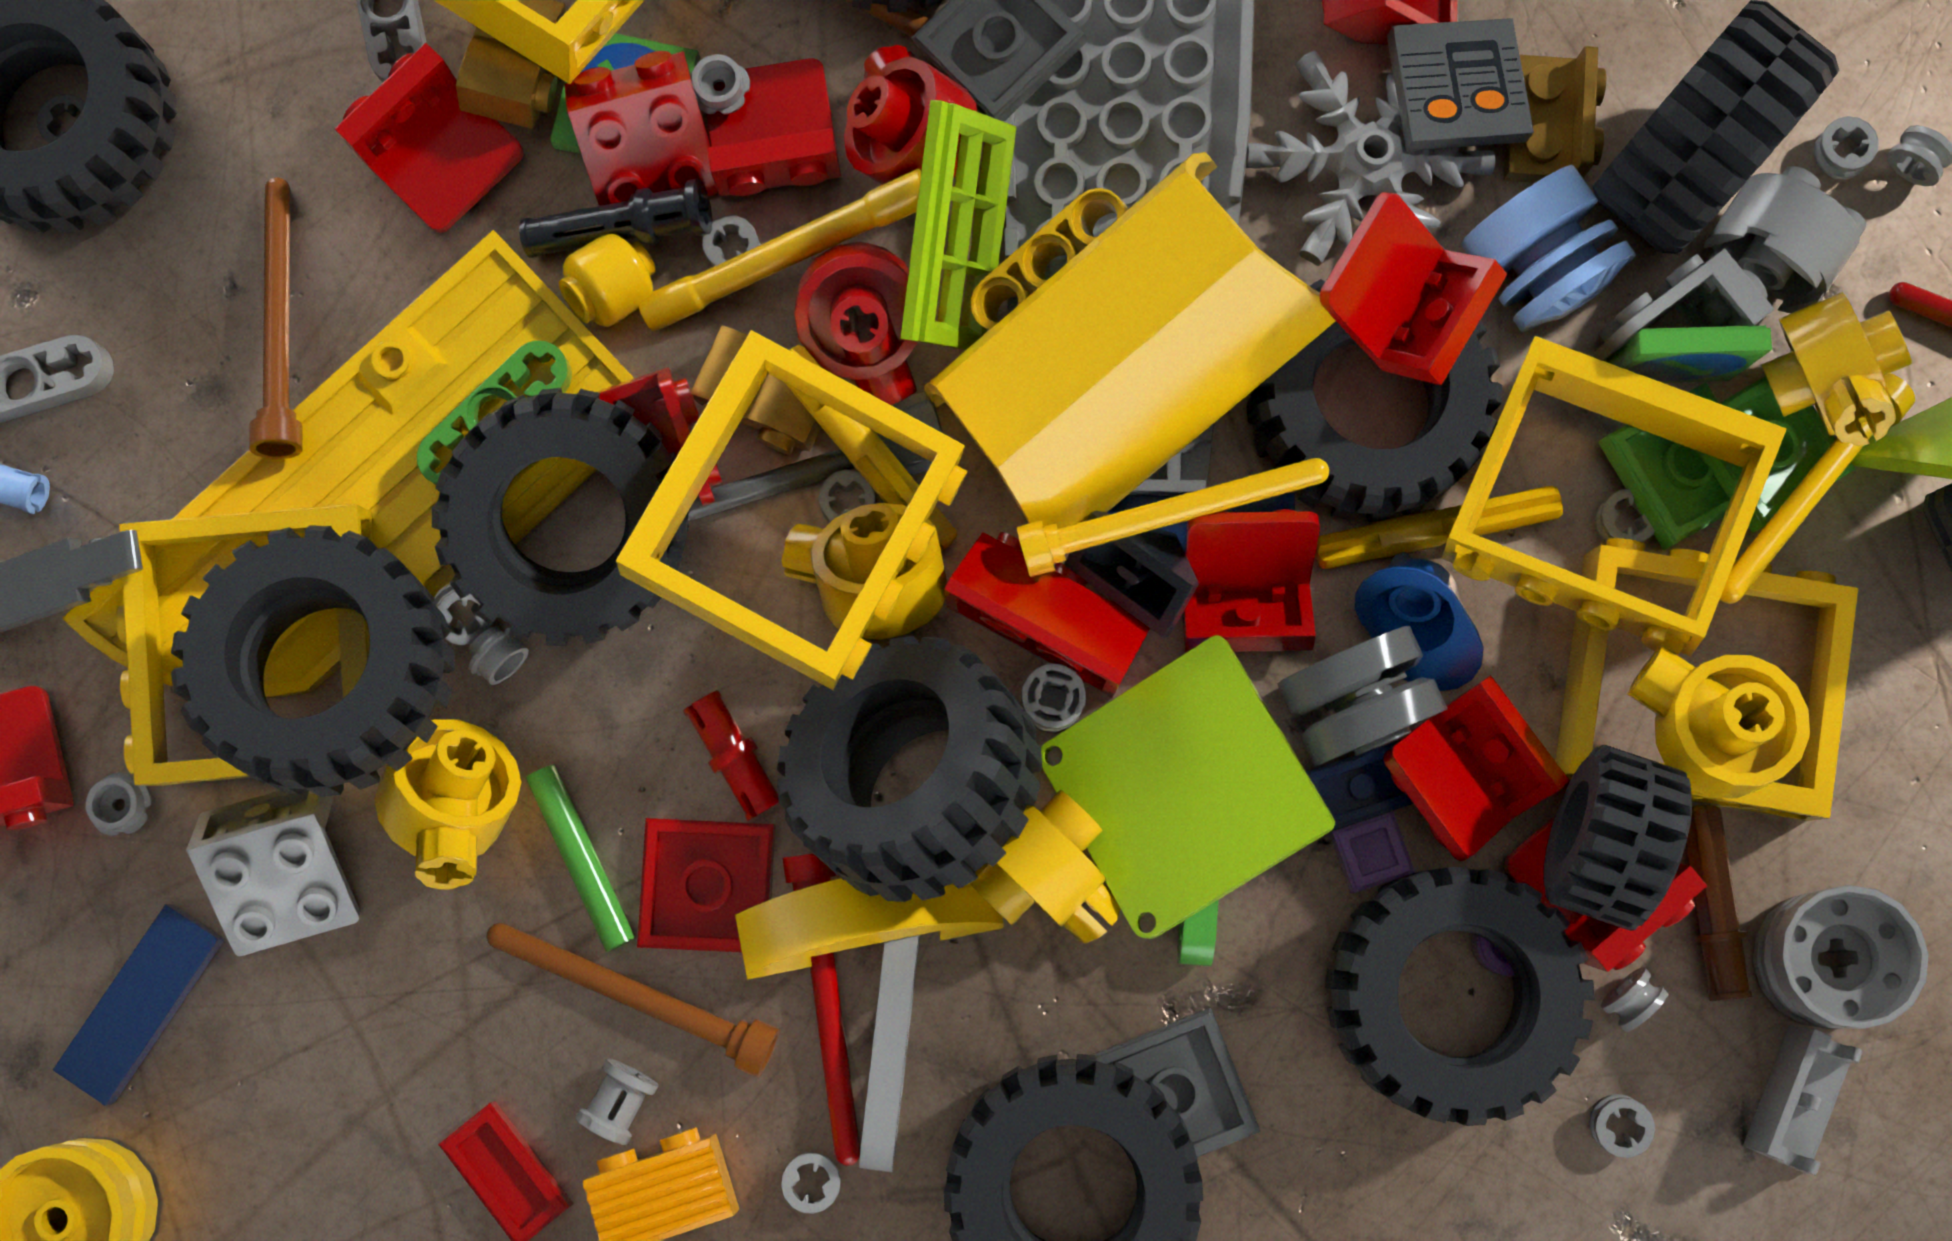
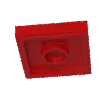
(700, 879)

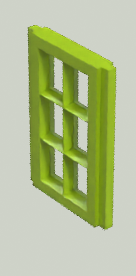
(931, 221)

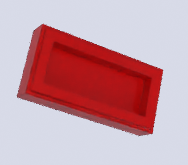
(505, 1173)

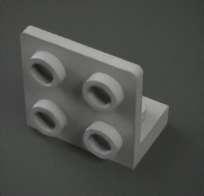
(271, 870)

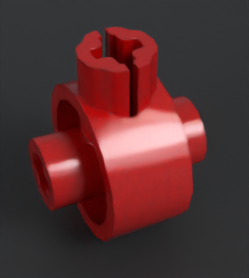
(892, 111)
(853, 345)

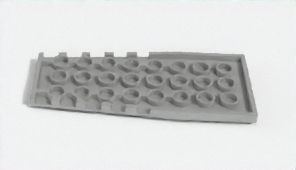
(1123, 117)

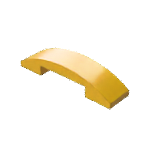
(837, 917)

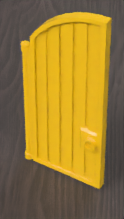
(364, 447)

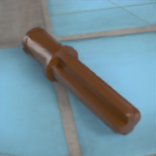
(1717, 906)

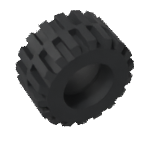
(1618, 837)

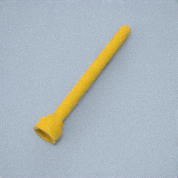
(1804, 499)
(1048, 545)

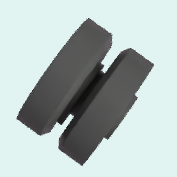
(1362, 696)

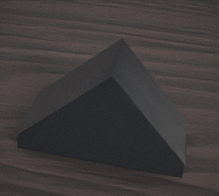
(1141, 574)

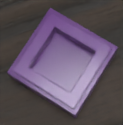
(1372, 852)

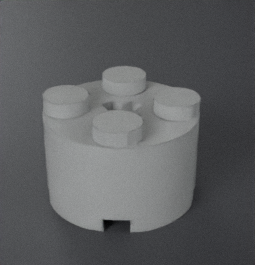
(1788, 235)

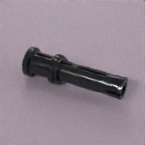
(649, 215)

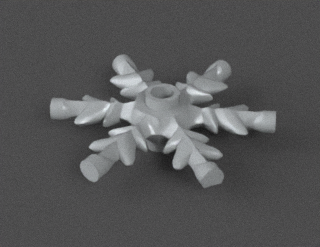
(1364, 158)

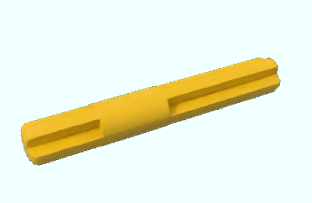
(870, 456)
(1433, 527)

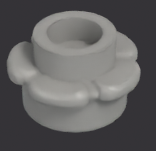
(720, 69)
(496, 655)
(102, 800)

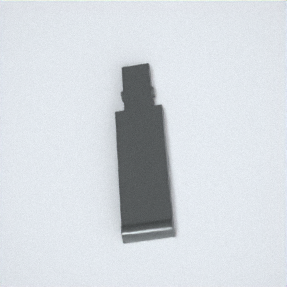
(62, 574)

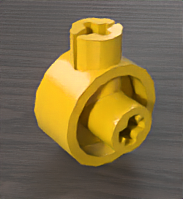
(1839, 368)
(845, 555)
(1724, 722)
(449, 801)
(1051, 871)

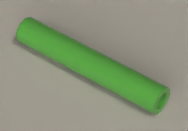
(580, 857)

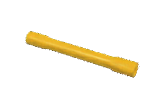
(693, 293)

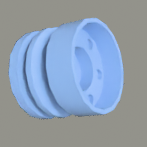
(1548, 248)

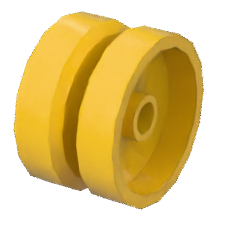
(77, 1194)

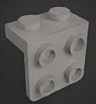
(1702, 294)

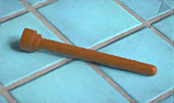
(275, 429)
(745, 1043)

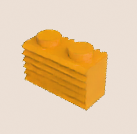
(661, 1192)

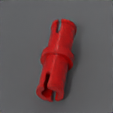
(732, 754)

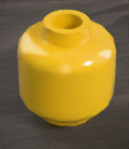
(607, 280)

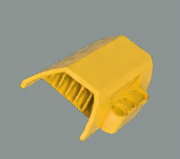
(1123, 345)

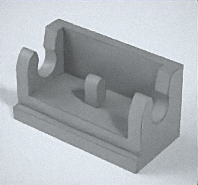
(1800, 1098)

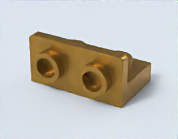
(1563, 116)

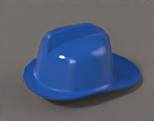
(1427, 600)

